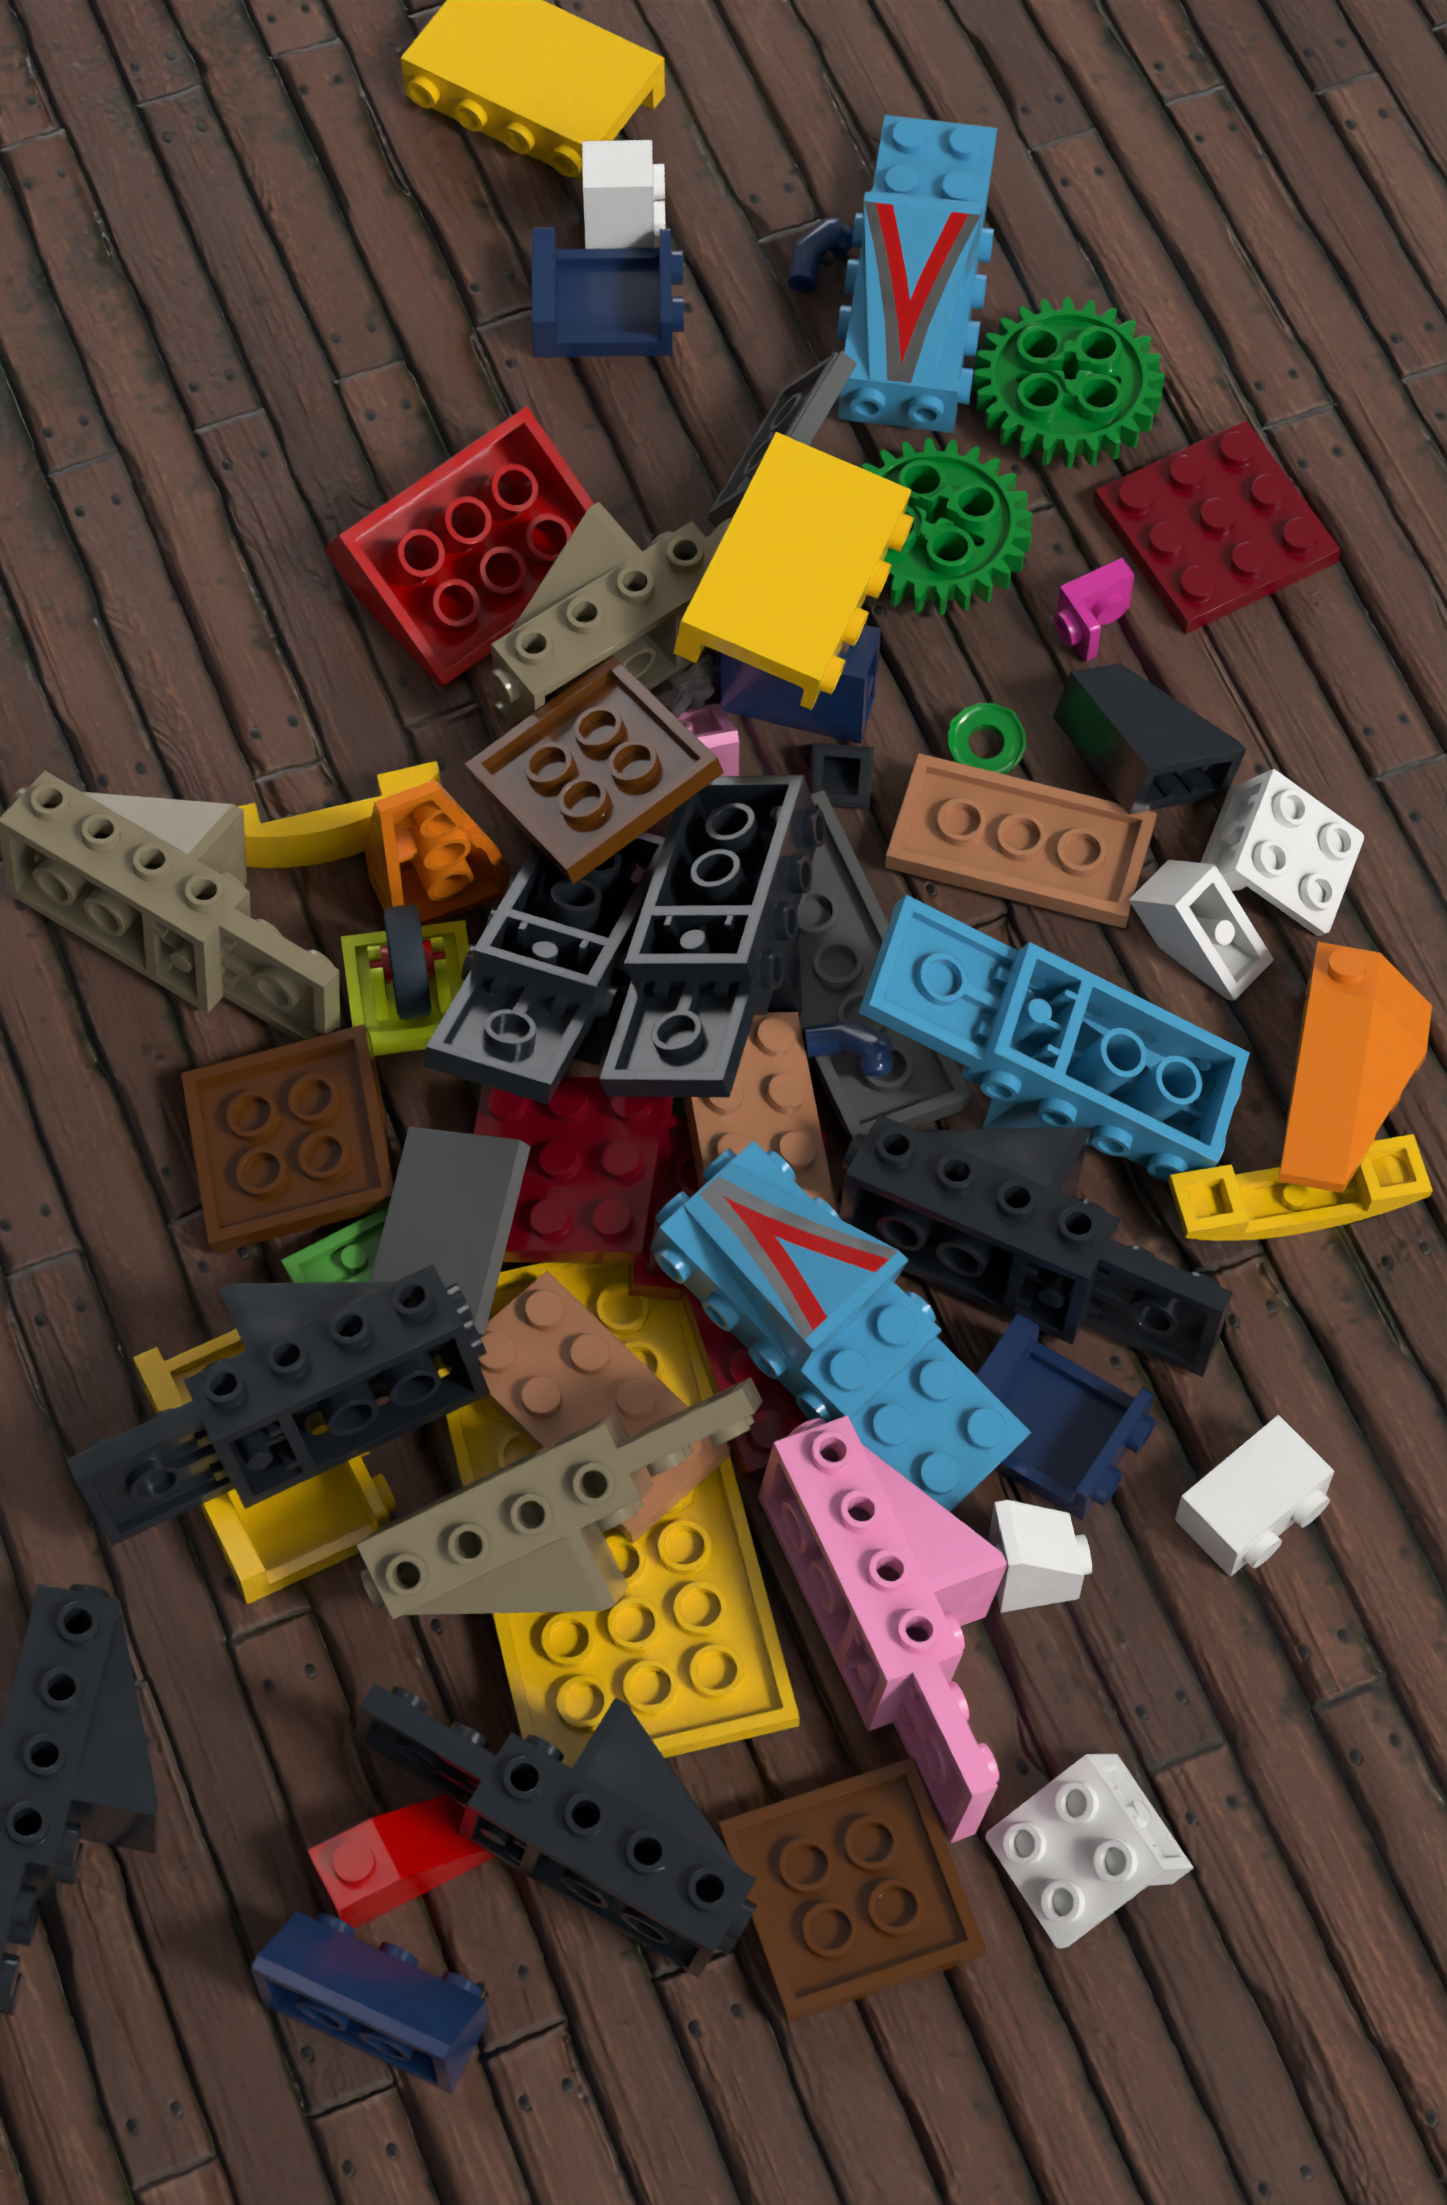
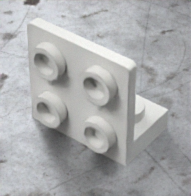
(1285, 849)
(1086, 1847)

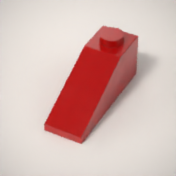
(394, 1859)

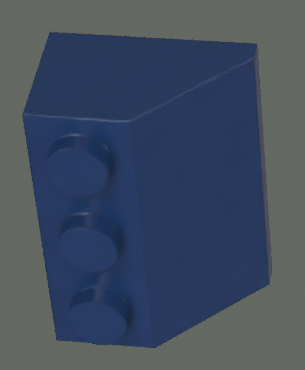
(372, 1998)

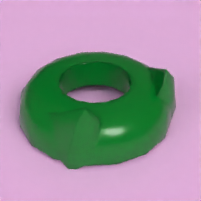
(992, 718)

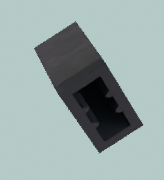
(1145, 741)

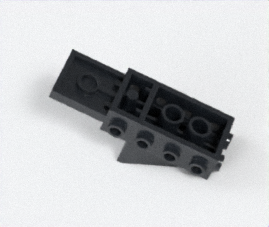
(715, 937)
(545, 974)
(1014, 1205)
(308, 1362)
(67, 1760)
(602, 1834)

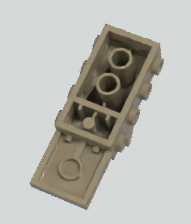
(601, 604)
(164, 896)
(506, 1554)

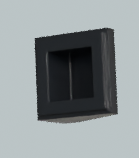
(842, 773)

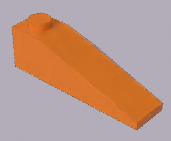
(432, 855)
(1354, 1056)

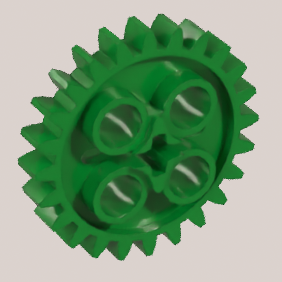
(1068, 382)
(982, 545)

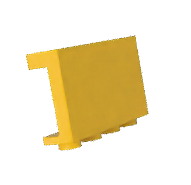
(531, 77)
(797, 567)
(293, 1530)

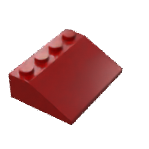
(465, 546)

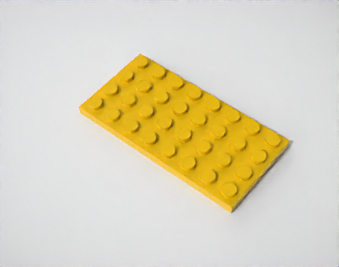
(695, 1627)

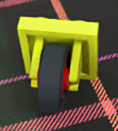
(403, 978)

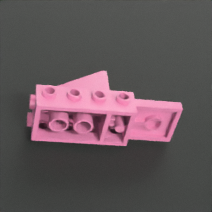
(889, 1592)

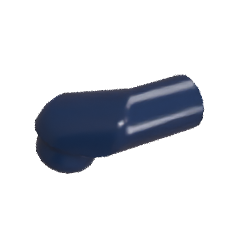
(812, 246)
(852, 1038)

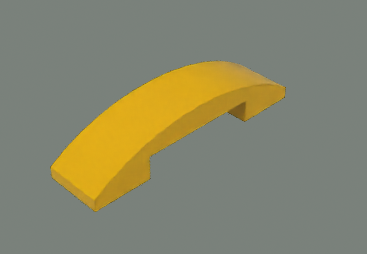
(327, 832)
(1256, 1206)

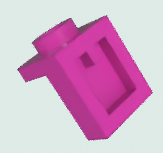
(1092, 602)

